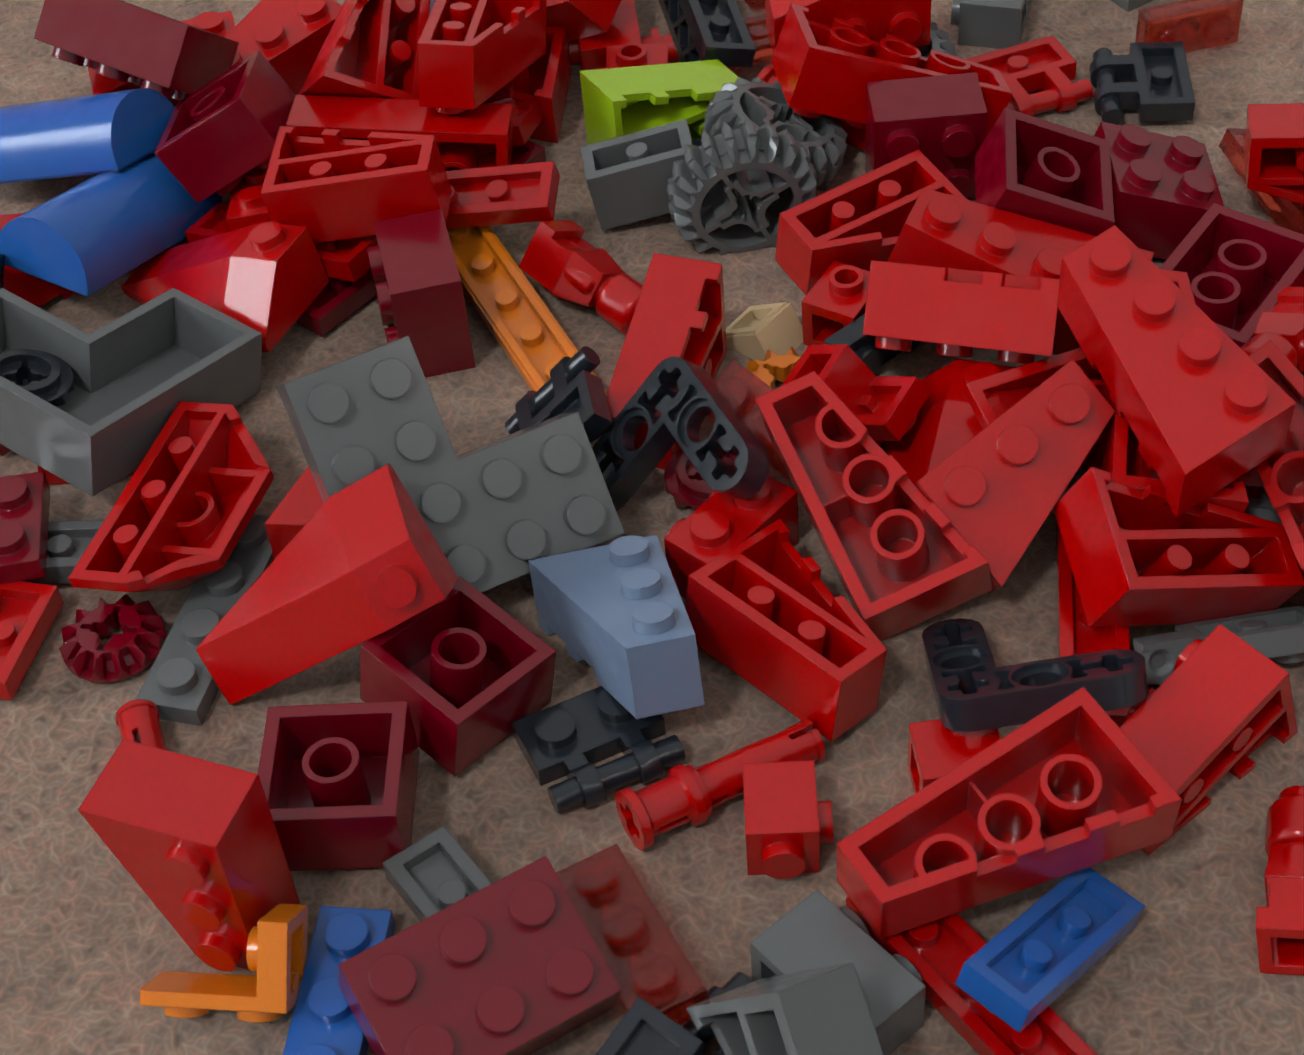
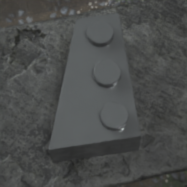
(793, 1015)

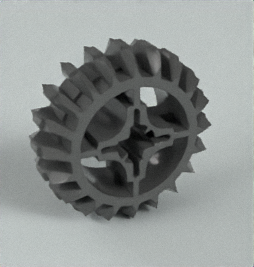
(766, 102)
(737, 186)

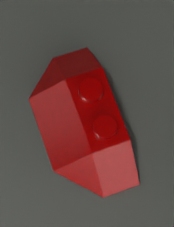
(180, 505)

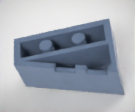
(625, 620)

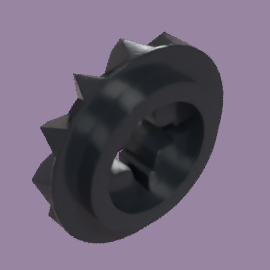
(46, 373)

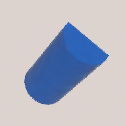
(80, 134)
(103, 227)

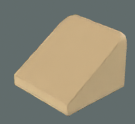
(765, 328)

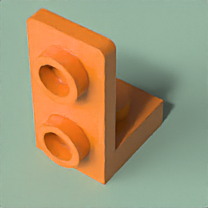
(273, 950)

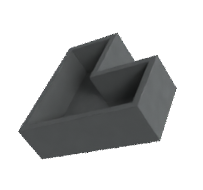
(123, 382)
(486, 507)

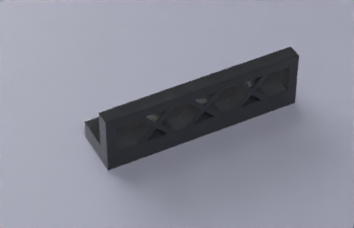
(709, 31)

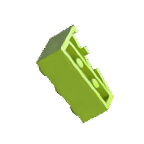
(649, 96)

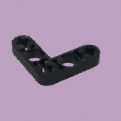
(685, 398)
(980, 696)

